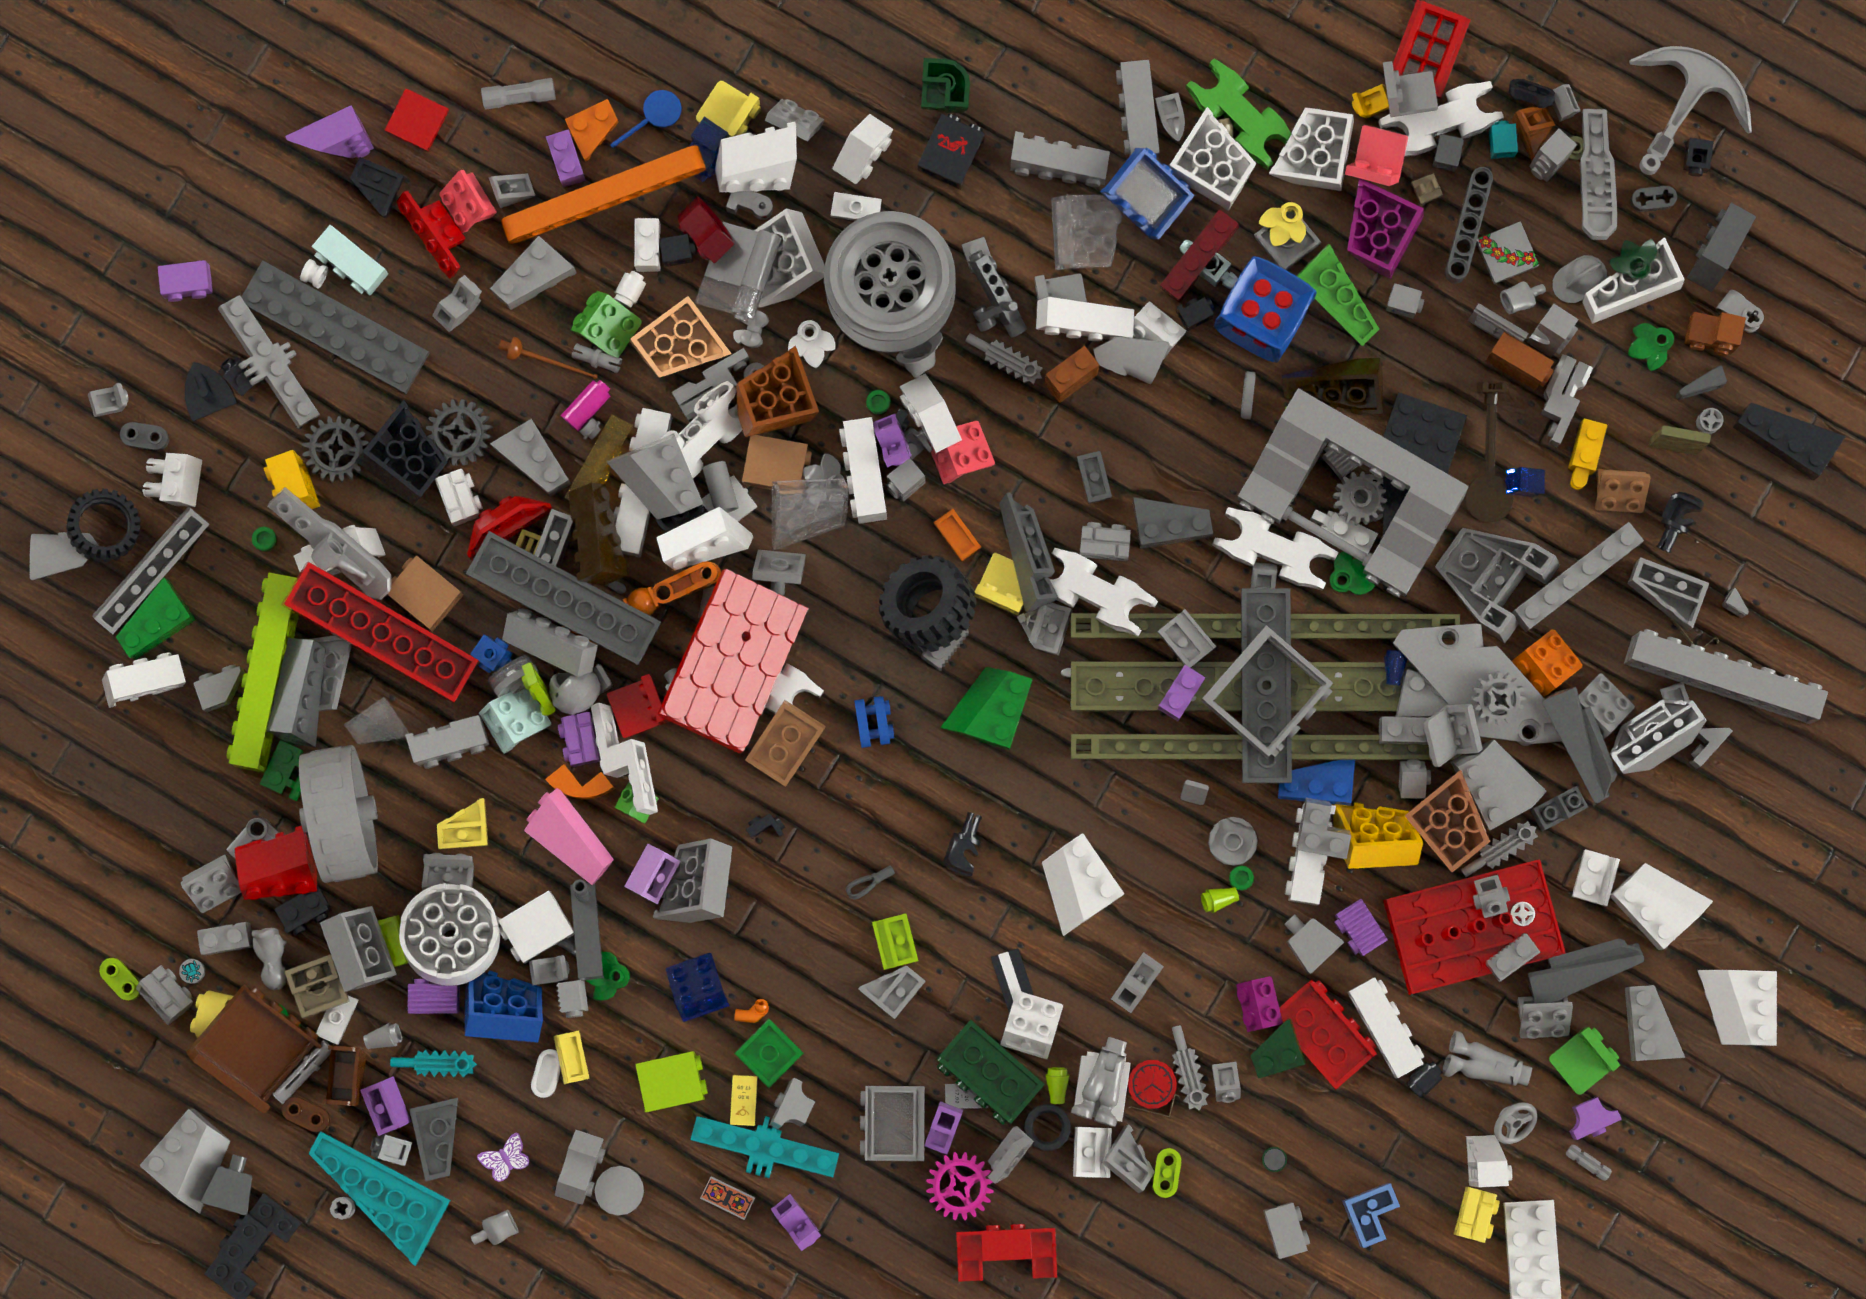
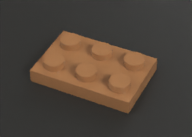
(785, 743)

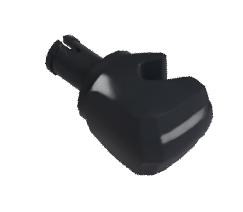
(1673, 518)
(960, 842)

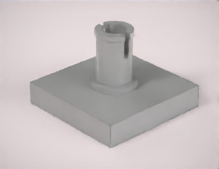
(779, 568)

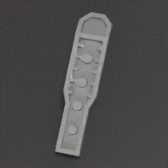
(1597, 177)
(333, 546)

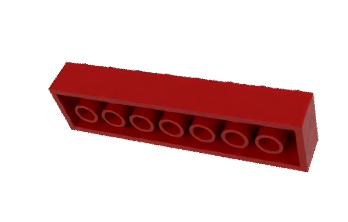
(380, 632)

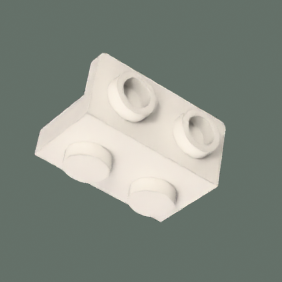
(1157, 326)

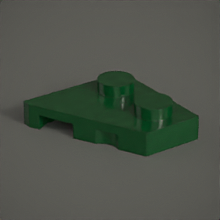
(1278, 1052)

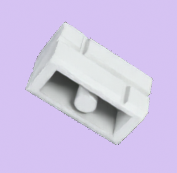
(647, 244)
(458, 497)

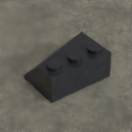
(403, 456)

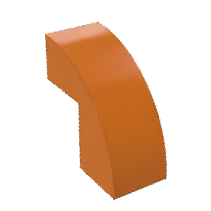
(570, 786)

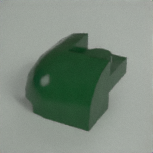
(945, 86)

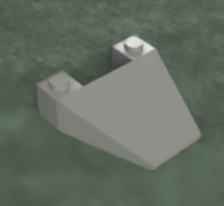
(1487, 570)

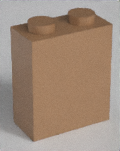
(774, 460)
(424, 592)

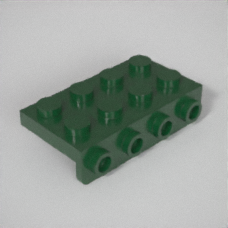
(989, 1073)

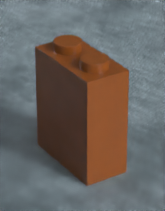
(1520, 361)
(1071, 374)

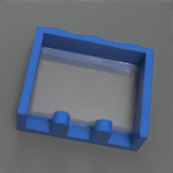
(1148, 193)

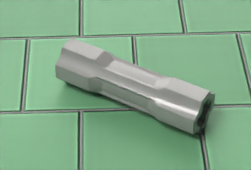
(536, 91)

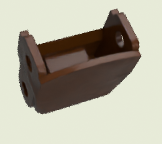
(345, 1075)

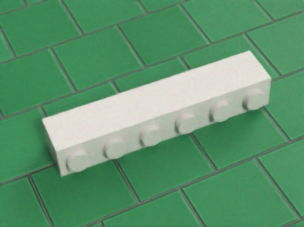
(633, 515)

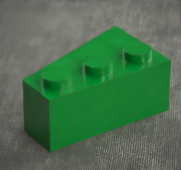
(155, 621)

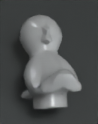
(269, 949)

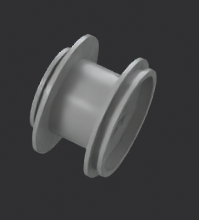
(900, 324)

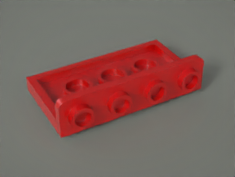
(1326, 1034)

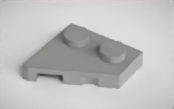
(893, 990)
(1129, 1161)

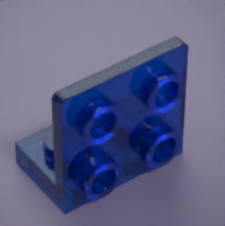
(696, 987)

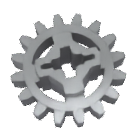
(1492, 705)

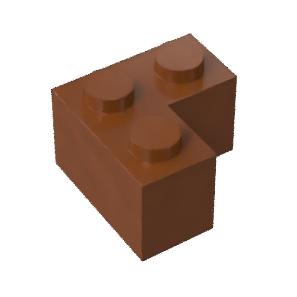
(1714, 333)

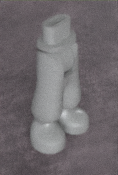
(1484, 1063)
(1103, 1084)

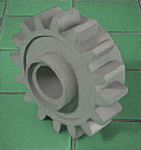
(1365, 487)

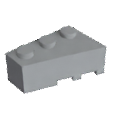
(531, 274)
(448, 742)

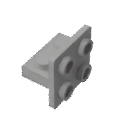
(211, 884)
(1544, 1018)

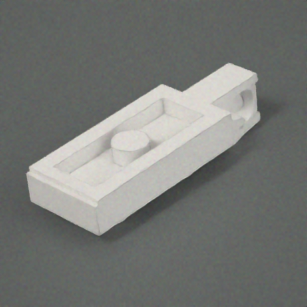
(1355, 535)

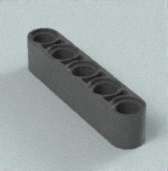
(1471, 214)

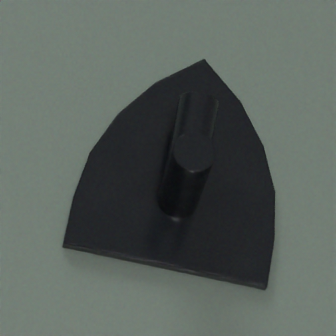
(206, 392)

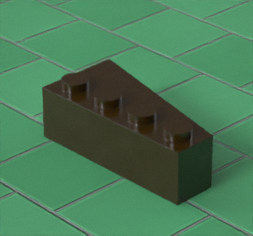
(596, 536)

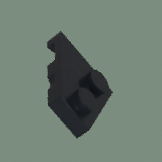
(377, 184)

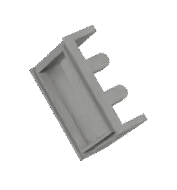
(893, 1123)

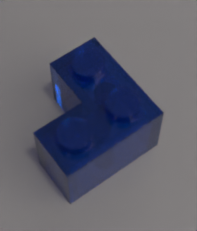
(708, 138)

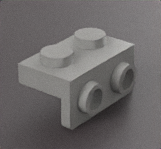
(447, 869)

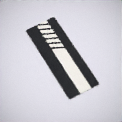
(1011, 975)

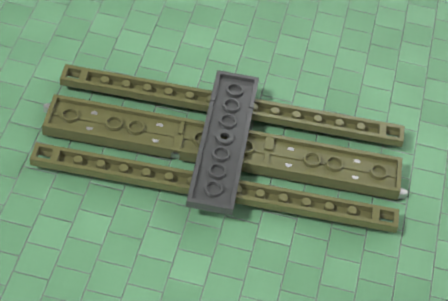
(1262, 690)

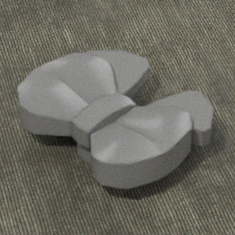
(751, 336)

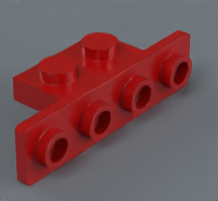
(435, 229)

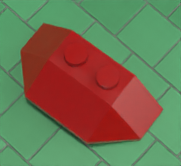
(507, 520)

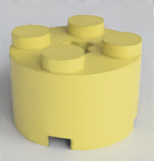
(208, 1006)

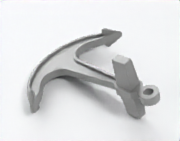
(1702, 75)

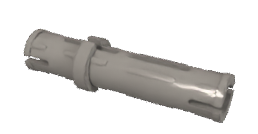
(297, 1078)

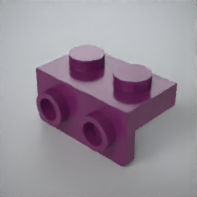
(1259, 1004)

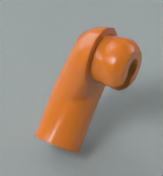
(754, 1014)

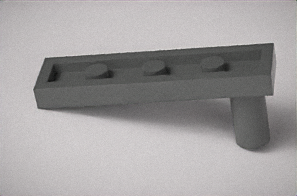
(586, 930)

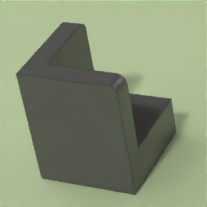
(1447, 152)

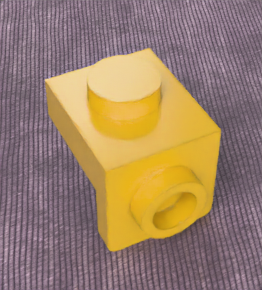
(1371, 101)

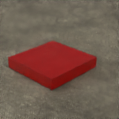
(416, 120)

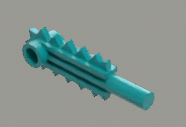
(437, 1063)

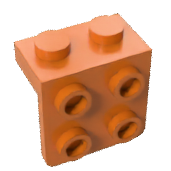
(1547, 663)

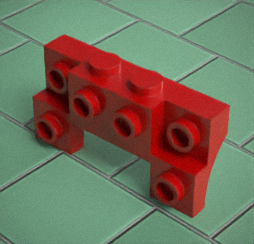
(1006, 1244)

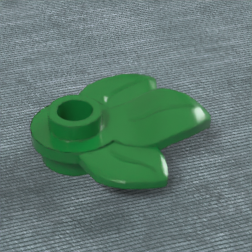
(1648, 347)
(1353, 573)
(606, 987)

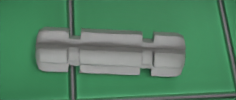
(1588, 1162)

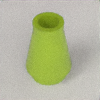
(1218, 898)
(1057, 1083)

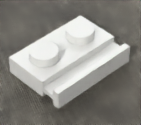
(1595, 877)
(1089, 1151)

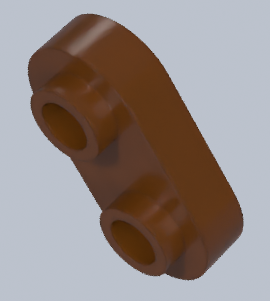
(305, 1113)

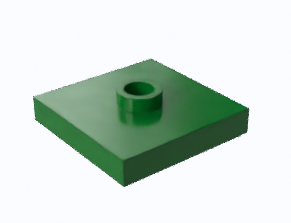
(768, 1053)

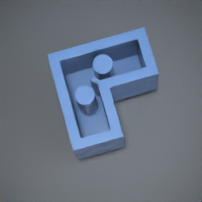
(1365, 1208)

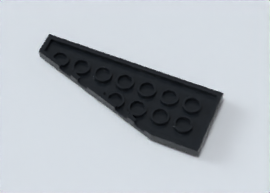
(1427, 433)

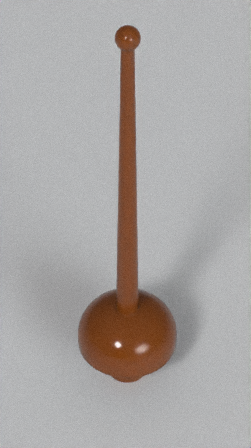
(515, 349)

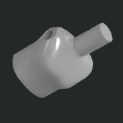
(1520, 297)
(496, 1228)

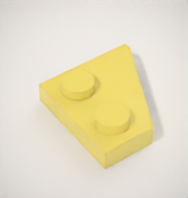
(464, 828)

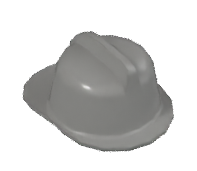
(1578, 278)
(920, 358)

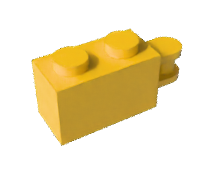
(1586, 451)

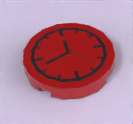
(1152, 1084)

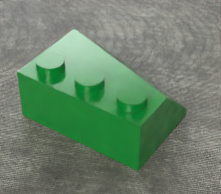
(991, 708)

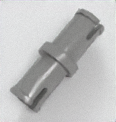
(596, 358)

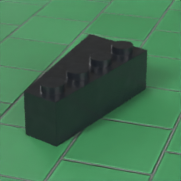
(1790, 439)

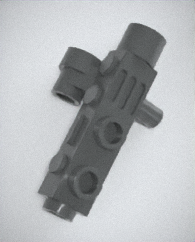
(997, 293)

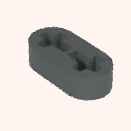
(1653, 193)

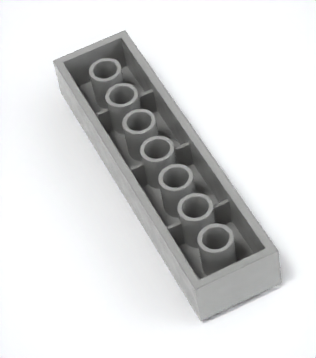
(1726, 677)

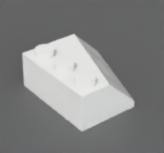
(703, 539)
(1079, 883)

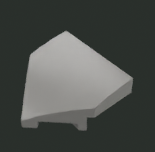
(1046, 626)

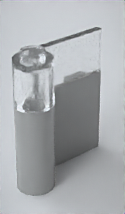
(740, 274)

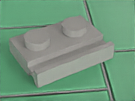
(1186, 639)

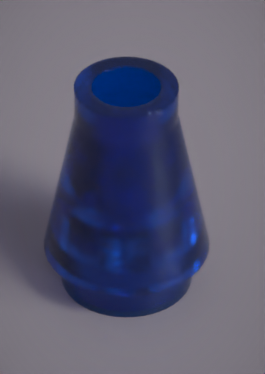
(1394, 666)

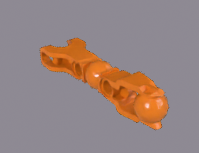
(680, 585)

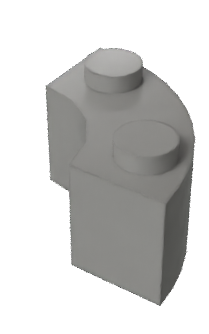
(579, 1167)

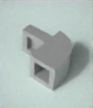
(458, 305)
(1137, 982)

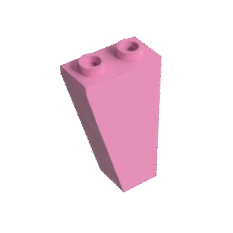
(568, 836)

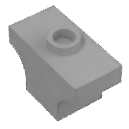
(792, 1106)

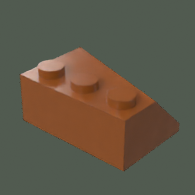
(775, 396)

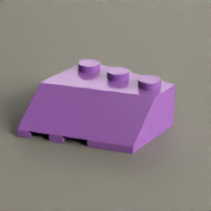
(335, 134)

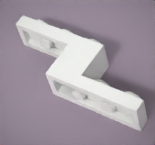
(624, 758)

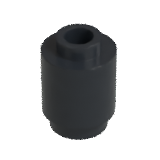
(1424, 1078)

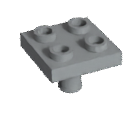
(787, 111)

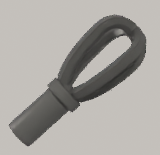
(875, 877)

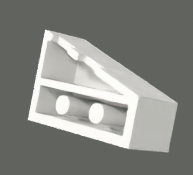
(366, 537)
(1487, 1162)

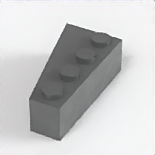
(298, 693)

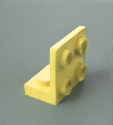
(1000, 585)

